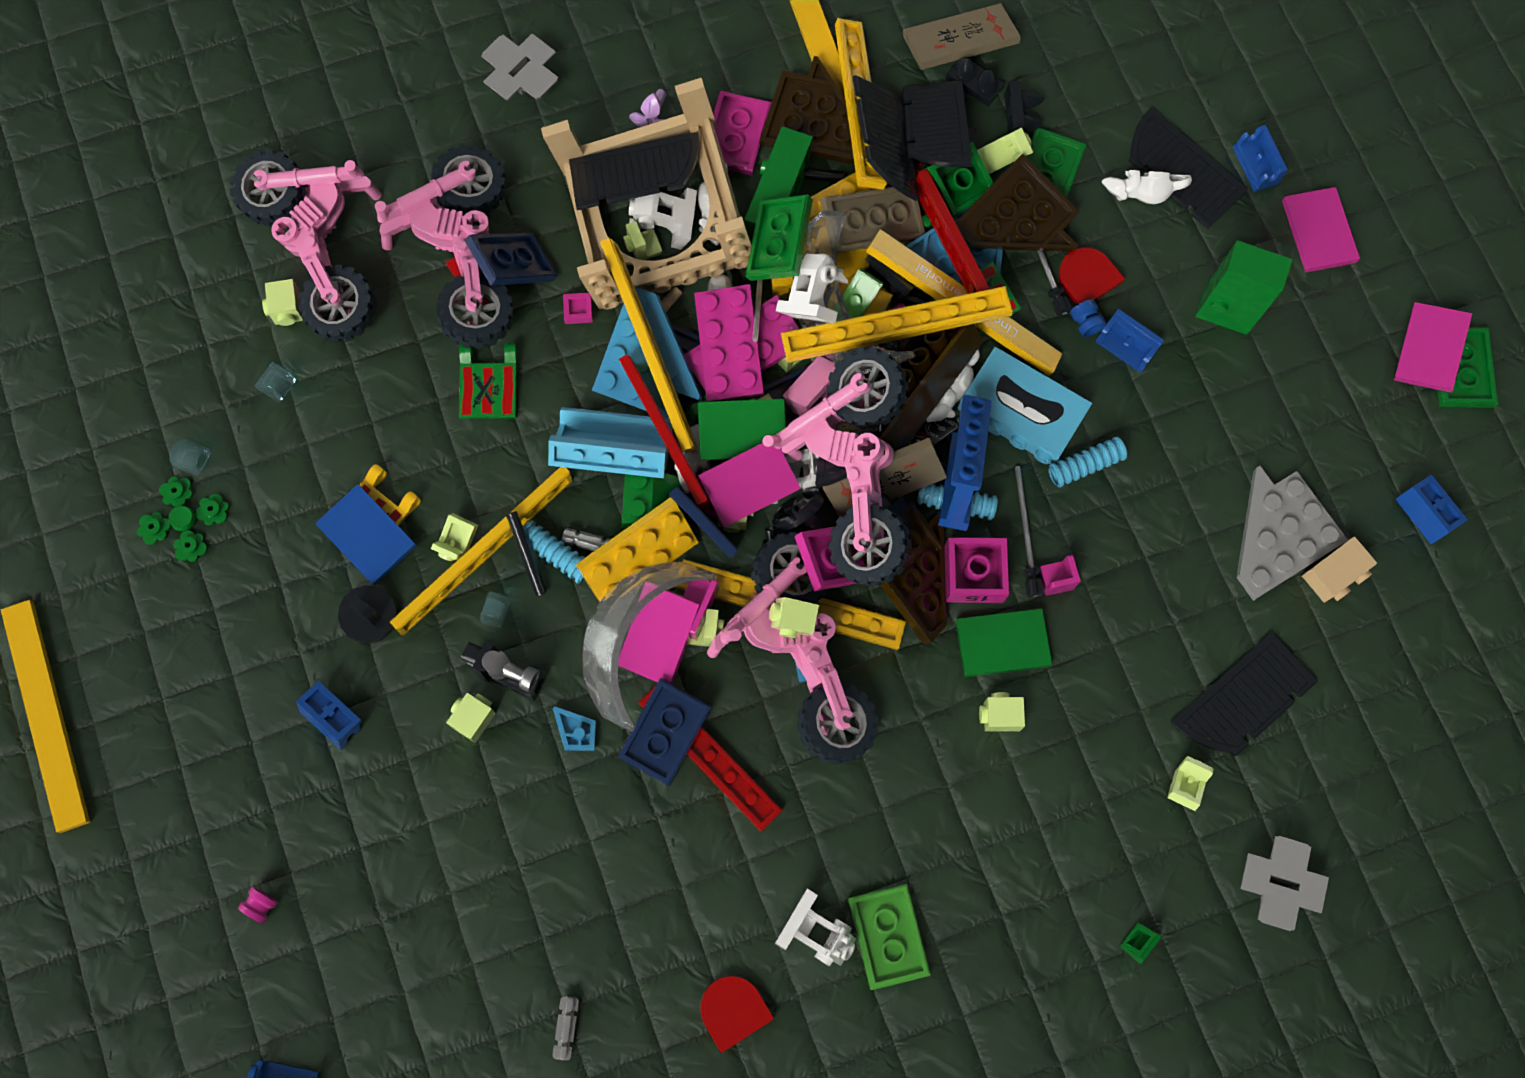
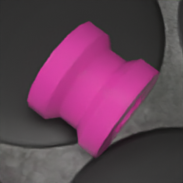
(257, 905)

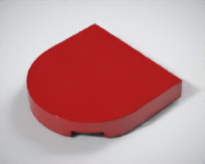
(1088, 275)
(732, 1011)

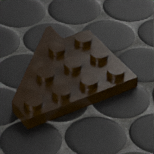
(813, 108)
(1019, 213)
(921, 587)

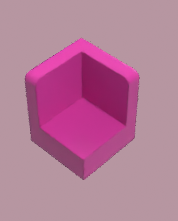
(1060, 576)

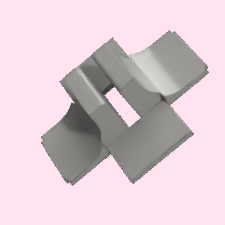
(514, 71)
(1287, 865)

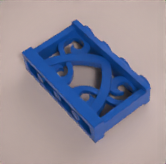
(965, 462)

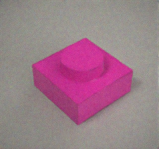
(577, 308)

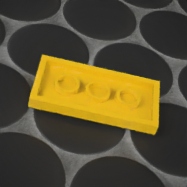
(651, 540)

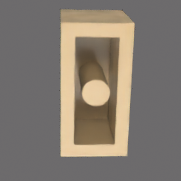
(1340, 569)

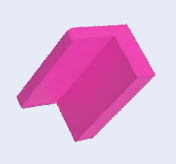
(705, 594)

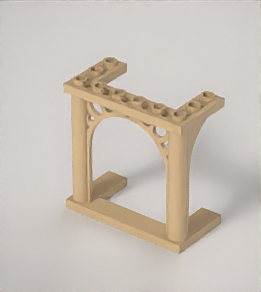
(686, 270)

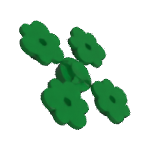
(182, 519)

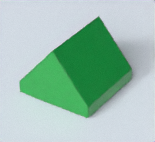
(1140, 942)

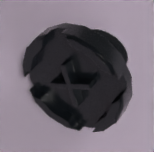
(799, 512)
(367, 614)

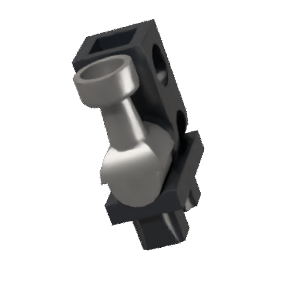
(491, 663)

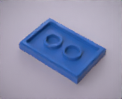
(366, 534)

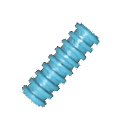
(1088, 461)
(981, 504)
(553, 550)

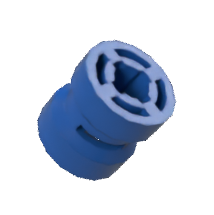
(1088, 318)

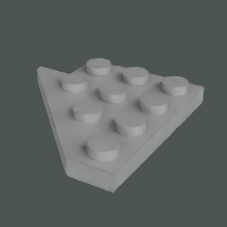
(1282, 532)

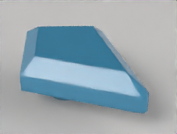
(575, 730)

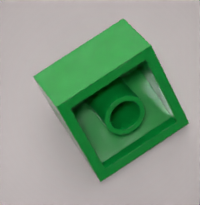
(961, 185)
(645, 494)

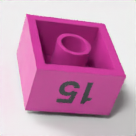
(976, 570)

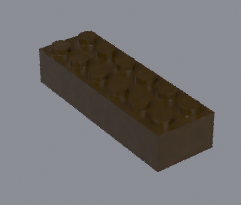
(929, 374)

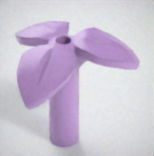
(650, 108)

